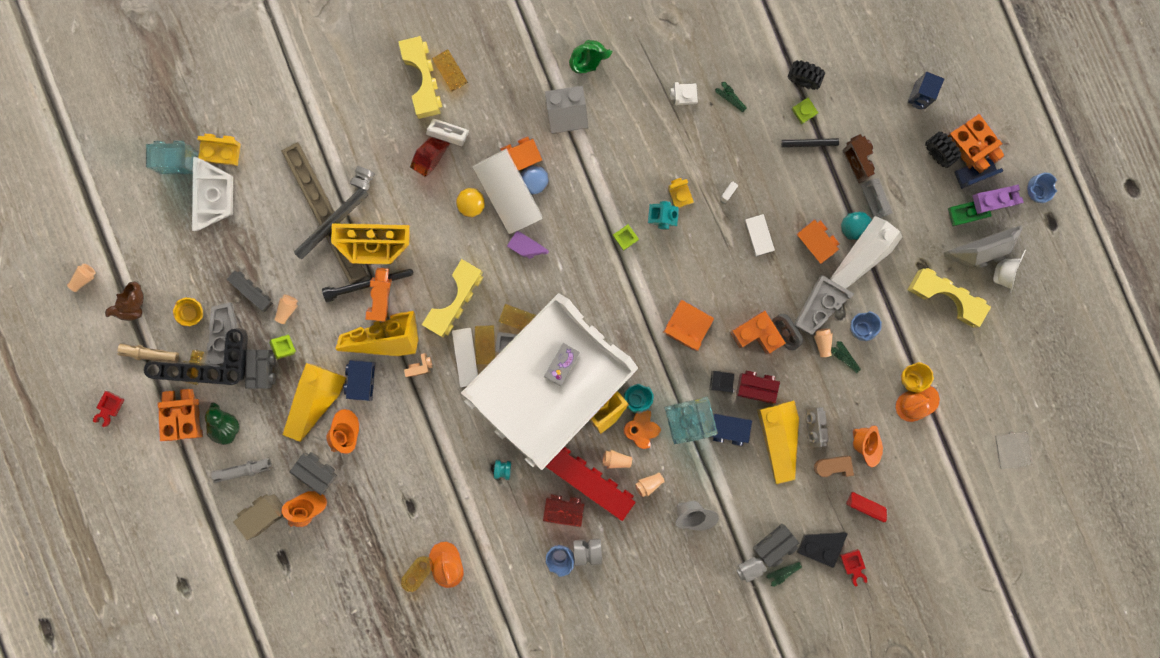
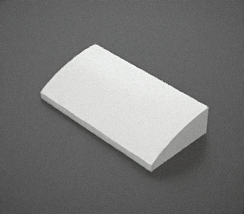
(507, 191)

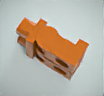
(976, 143)
(380, 295)
(179, 417)

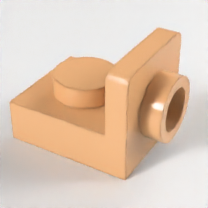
(416, 369)

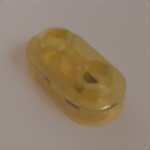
(416, 572)

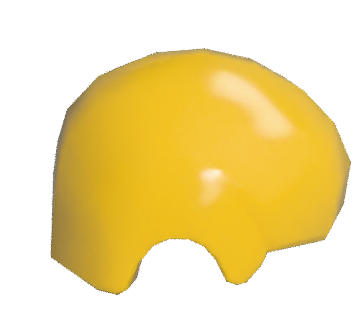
(470, 202)
(188, 311)
(917, 377)

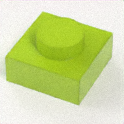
(804, 110)
(625, 237)
(282, 346)

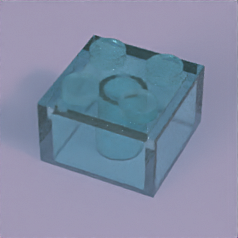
(170, 158)
(691, 420)

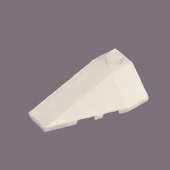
(871, 248)

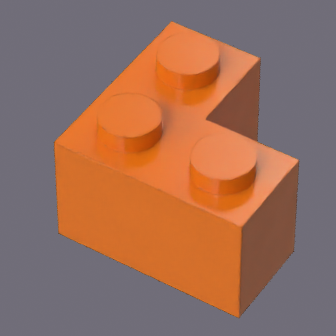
(759, 328)

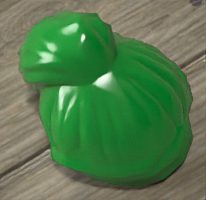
(588, 56)

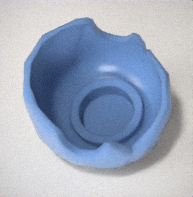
(535, 178)
(1042, 187)
(865, 326)
(560, 560)

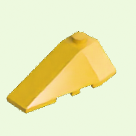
(392, 337)
(313, 397)
(609, 413)
(780, 434)

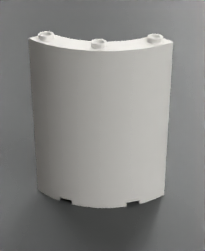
(530, 408)

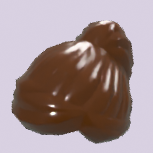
(127, 303)

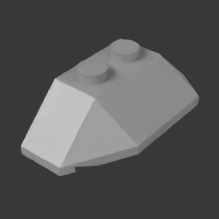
(986, 249)

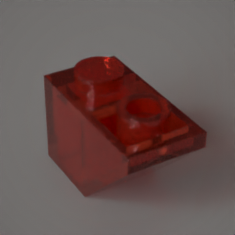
(429, 155)

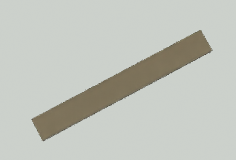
(319, 204)

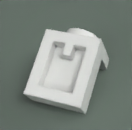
(684, 94)

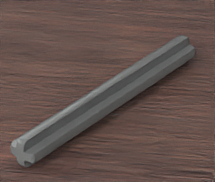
(345, 209)

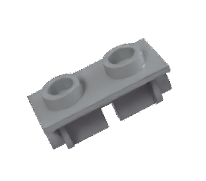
(876, 198)
(815, 418)

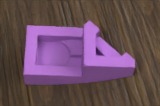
(525, 246)

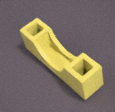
(414, 54)
(969, 309)
(441, 320)

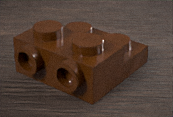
(857, 155)

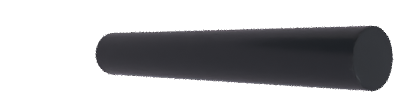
(810, 142)

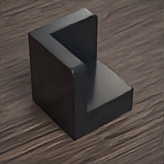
(721, 381)

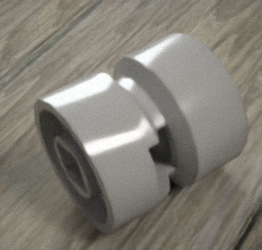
(587, 552)

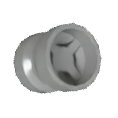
(364, 174)

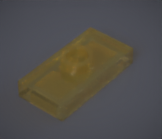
(449, 70)
(515, 317)
(484, 344)

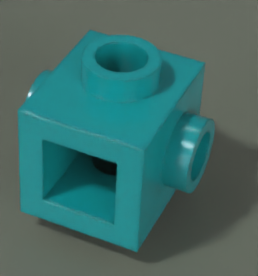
(663, 215)

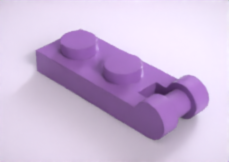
(997, 199)

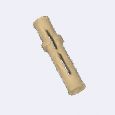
(139, 352)

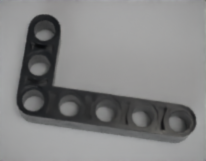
(204, 370)

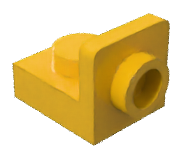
(680, 193)

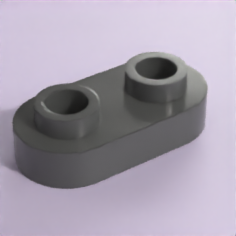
(787, 331)

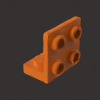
(688, 325)

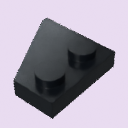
(822, 547)

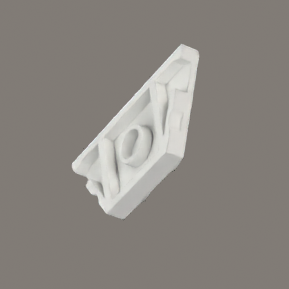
(210, 194)

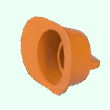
(915, 406)
(343, 432)
(869, 444)
(303, 508)
(446, 564)

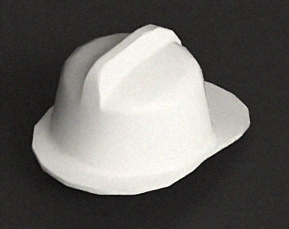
(1006, 271)

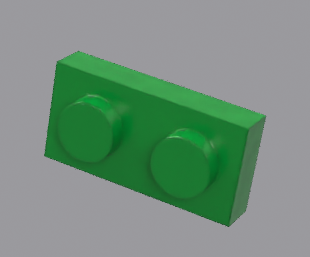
(966, 213)

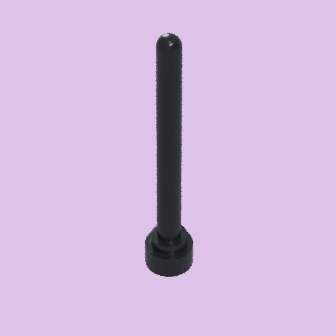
(332, 293)

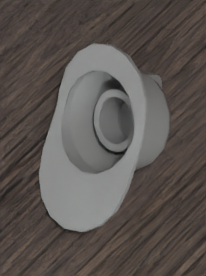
(695, 517)

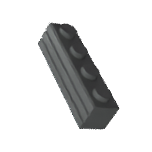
(253, 293)

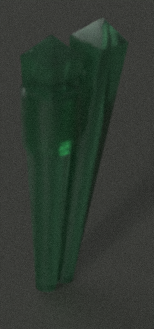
(730, 96)
(844, 355)
(783, 573)

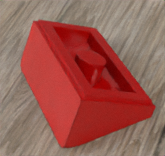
(867, 507)

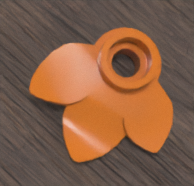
(644, 429)

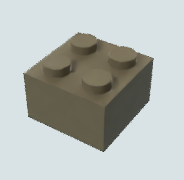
(262, 515)

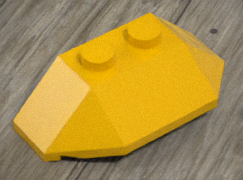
(370, 242)

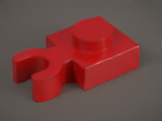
(109, 405)
(853, 565)

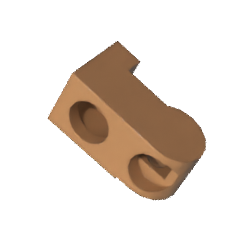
(827, 466)

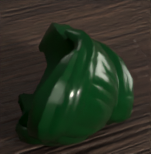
(220, 425)

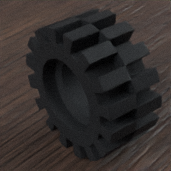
(806, 75)
(943, 149)

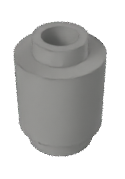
(751, 569)

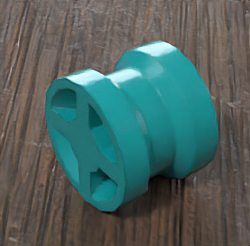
(502, 470)

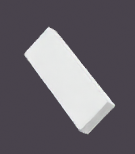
(465, 356)

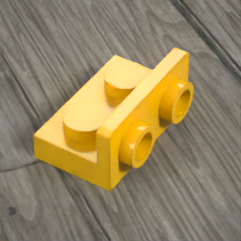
(219, 150)

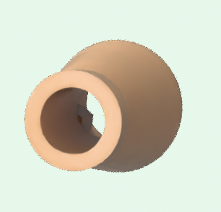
(81, 277)
(285, 308)
(823, 339)
(616, 460)
(649, 484)

